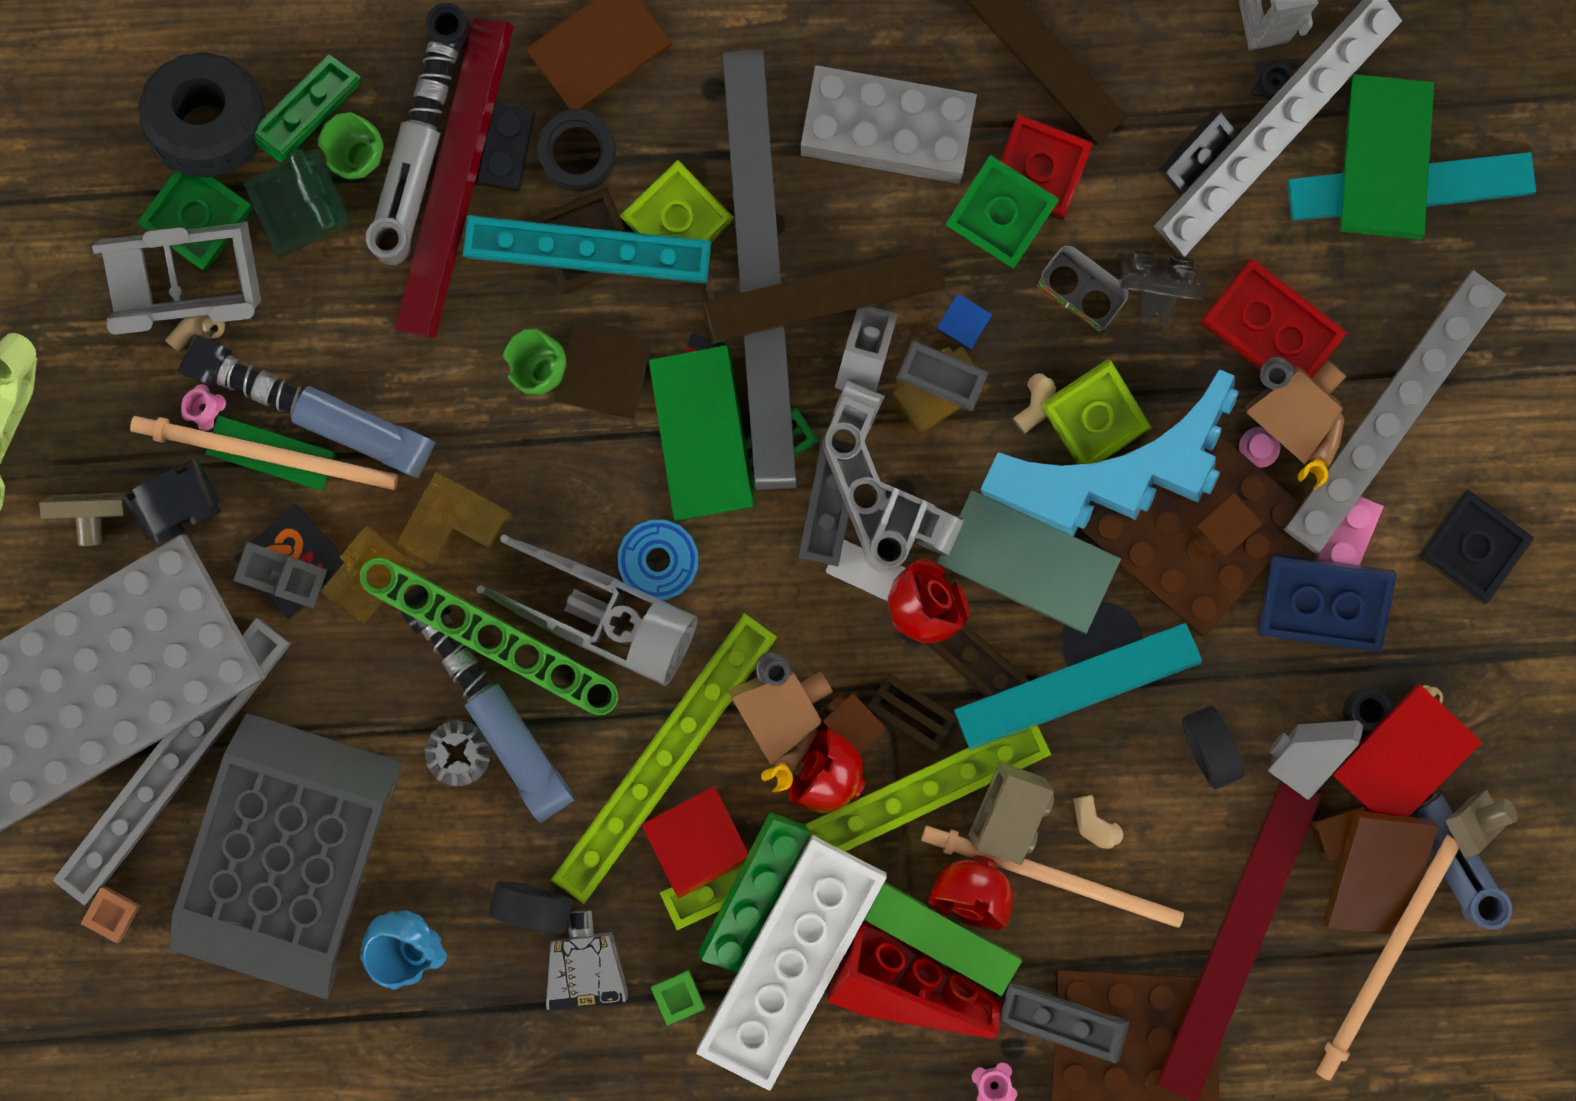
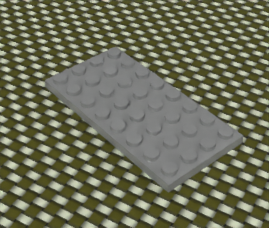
(114, 675)

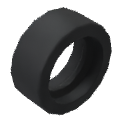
(572, 119)
(1213, 747)
(530, 907)

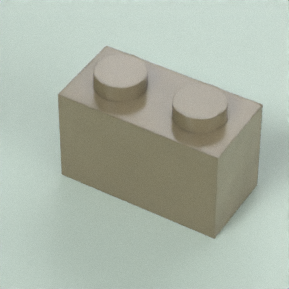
(1011, 813)

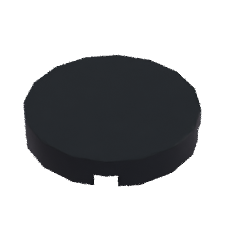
(1108, 631)

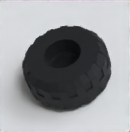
(195, 82)

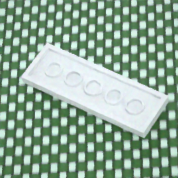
(791, 962)

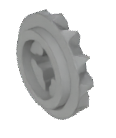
(476, 750)

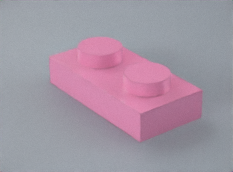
(1353, 534)

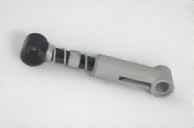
(417, 138)

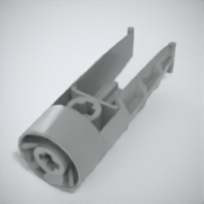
(656, 641)

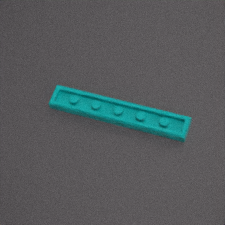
(1447, 184)
(587, 249)
(1078, 686)

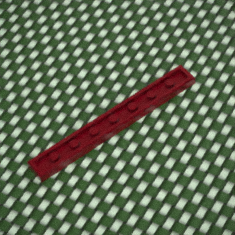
(454, 177)
(1237, 943)

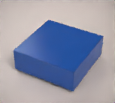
(963, 322)

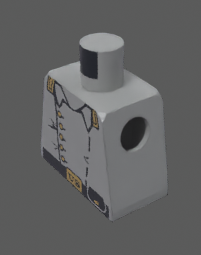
(584, 967)

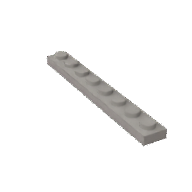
(1277, 124)
(1395, 411)
(159, 781)

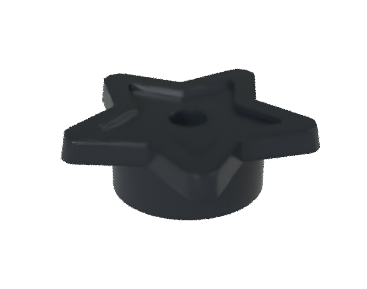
(1266, 73)

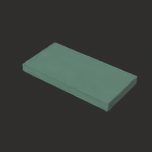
(1030, 562)

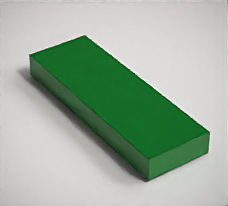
(306, 107)
(250, 433)

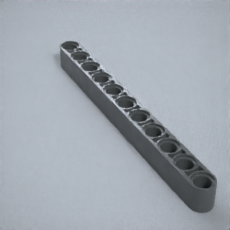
(759, 265)

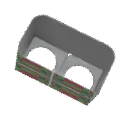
(1085, 269)

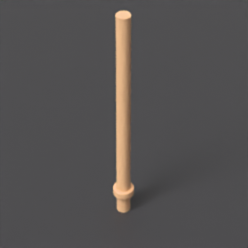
(163, 430)
(953, 843)
(1338, 1048)

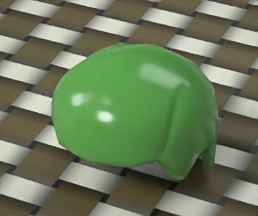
(351, 145)
(535, 361)

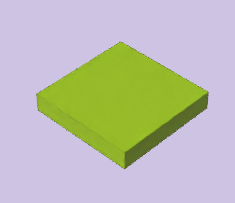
(677, 208)
(1096, 415)

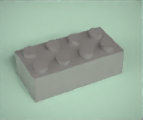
(888, 124)

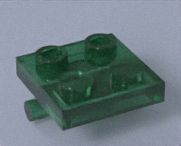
(298, 202)

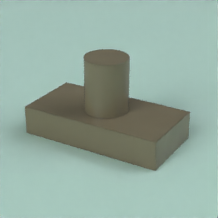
(87, 511)
(1480, 822)

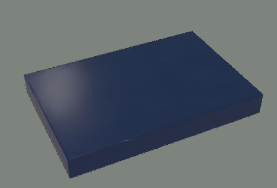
(1326, 602)

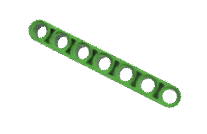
(503, 650)

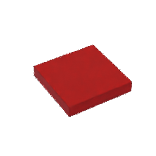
(1047, 158)
(696, 842)

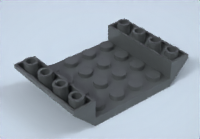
(282, 854)

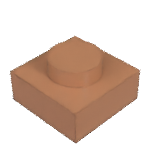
(110, 914)

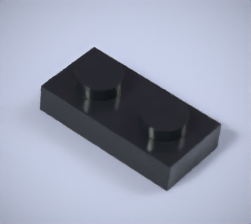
(506, 147)
(1198, 152)

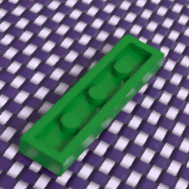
(753, 892)

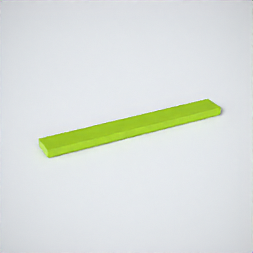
(663, 759)

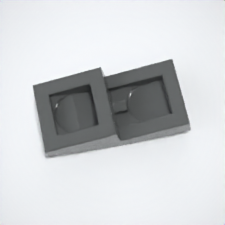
(279, 574)

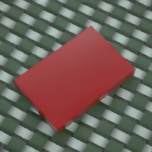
(1269, 320)
(1407, 755)

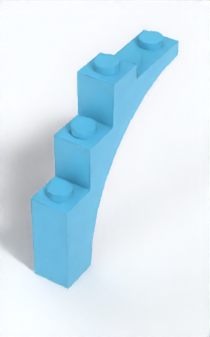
(1124, 483)

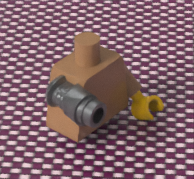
(1301, 413)
(780, 714)

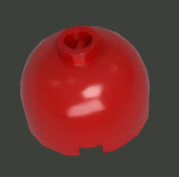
(926, 604)
(829, 774)
(974, 892)

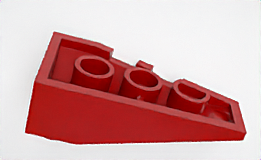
(903, 985)

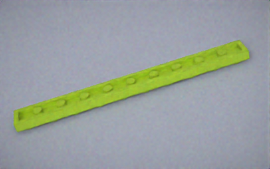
(884, 810)

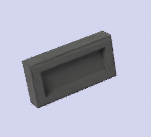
(942, 375)

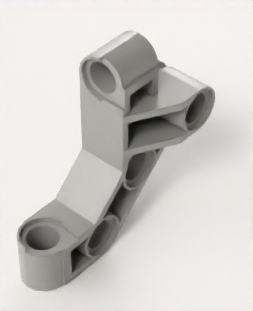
(895, 514)

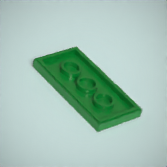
(1387, 157)
(702, 433)

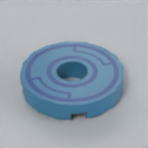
(651, 536)

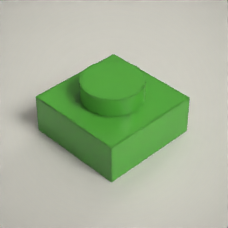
(678, 997)

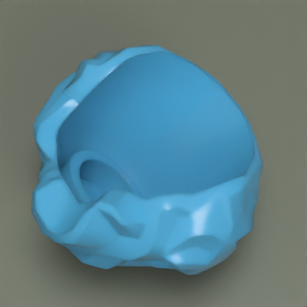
(399, 949)

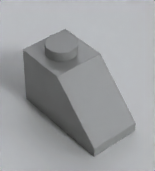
(867, 348)
(1313, 753)

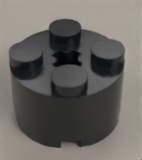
(171, 500)

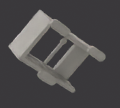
(1279, 22)
(131, 287)

